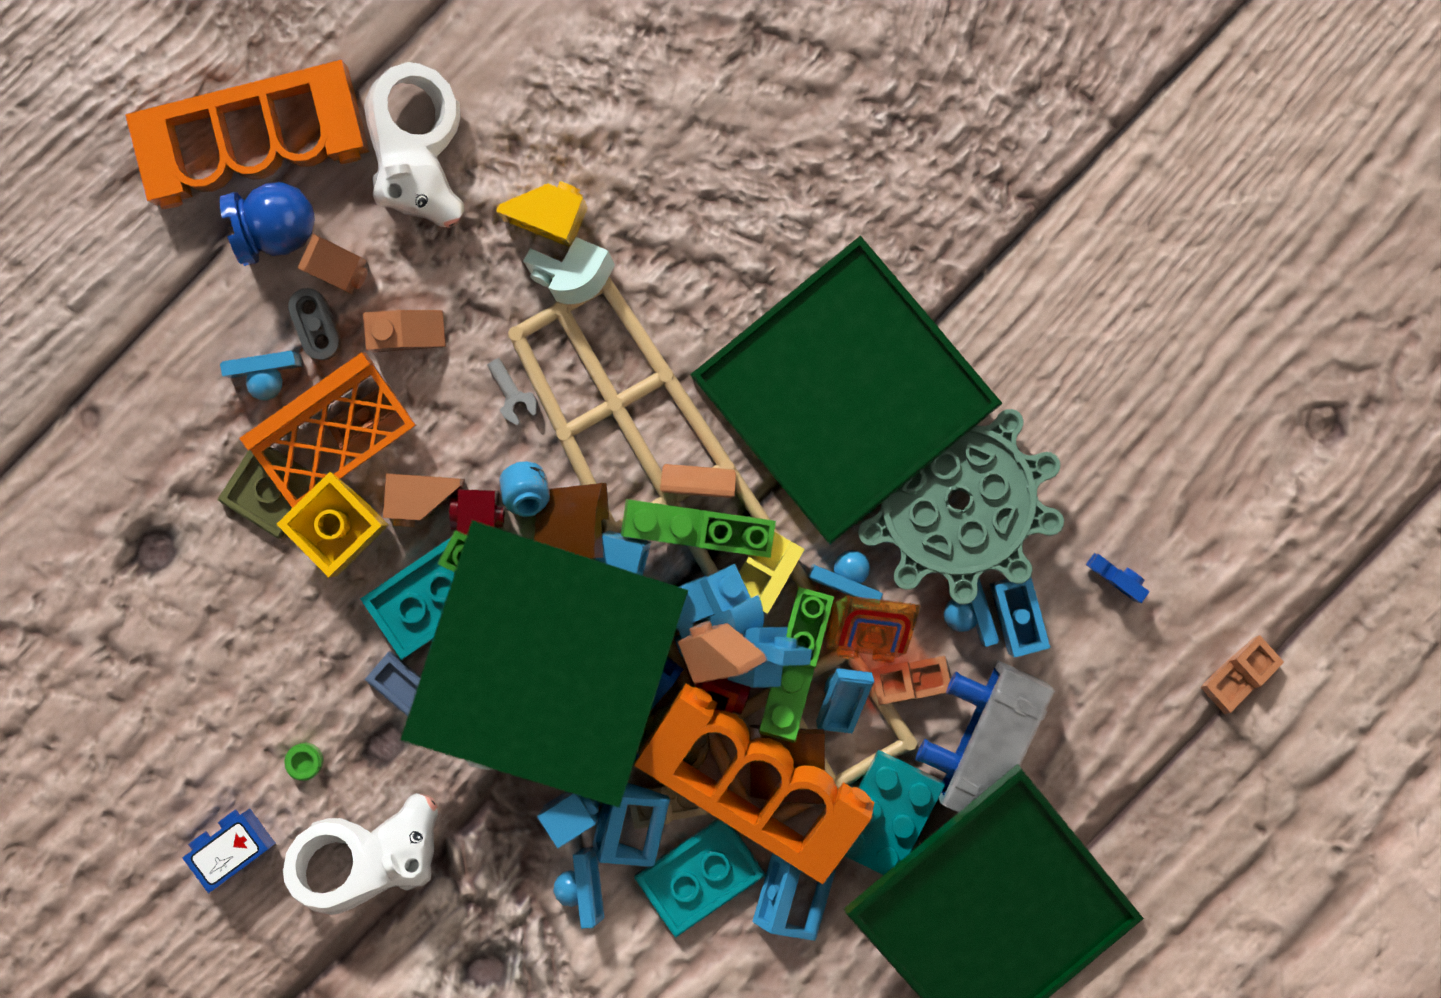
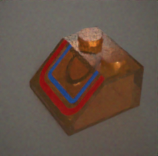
(871, 628)

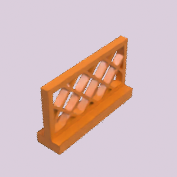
(312, 402)

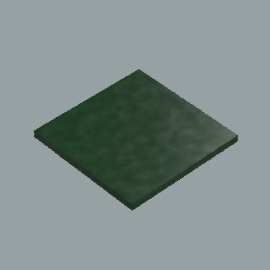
(846, 390)
(544, 664)
(995, 902)

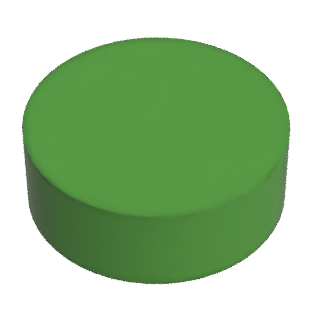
(303, 761)

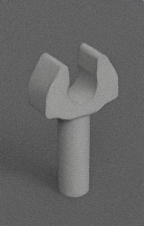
(511, 392)

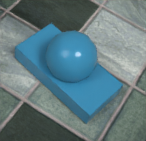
(262, 372)
(849, 573)
(966, 617)
(844, 700)
(582, 888)

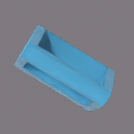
(610, 826)
(777, 899)

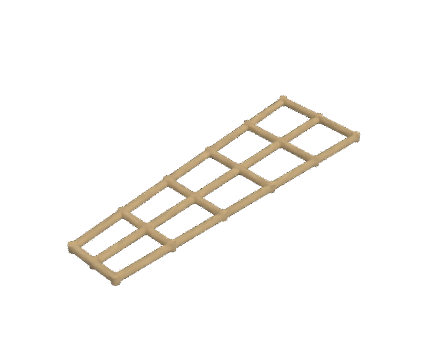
(615, 405)

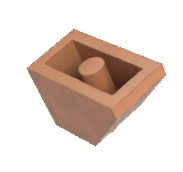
(333, 264)
(404, 330)
(416, 497)
(718, 652)

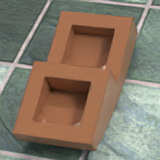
(1241, 674)
(911, 680)

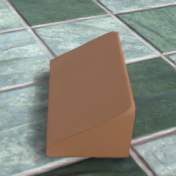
(364, 417)
(698, 481)

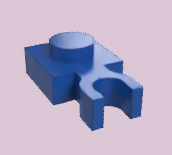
(1126, 582)

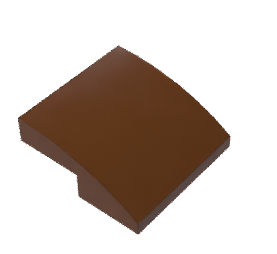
(574, 519)
(805, 751)

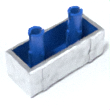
(996, 735)

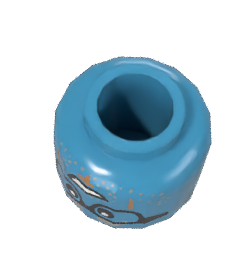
(524, 488)

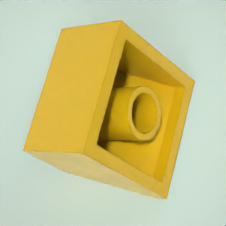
(547, 212)
(332, 525)

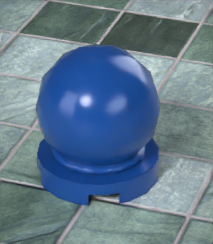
(269, 221)

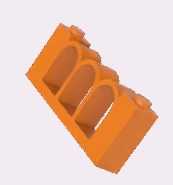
(160, 153)
(828, 838)

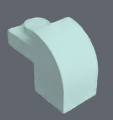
(577, 277)

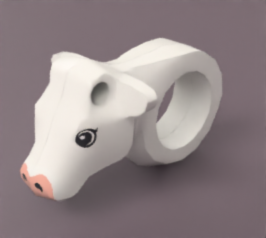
(408, 168)
(389, 857)

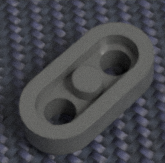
(314, 325)

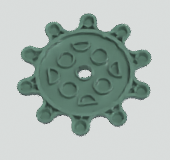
(991, 526)

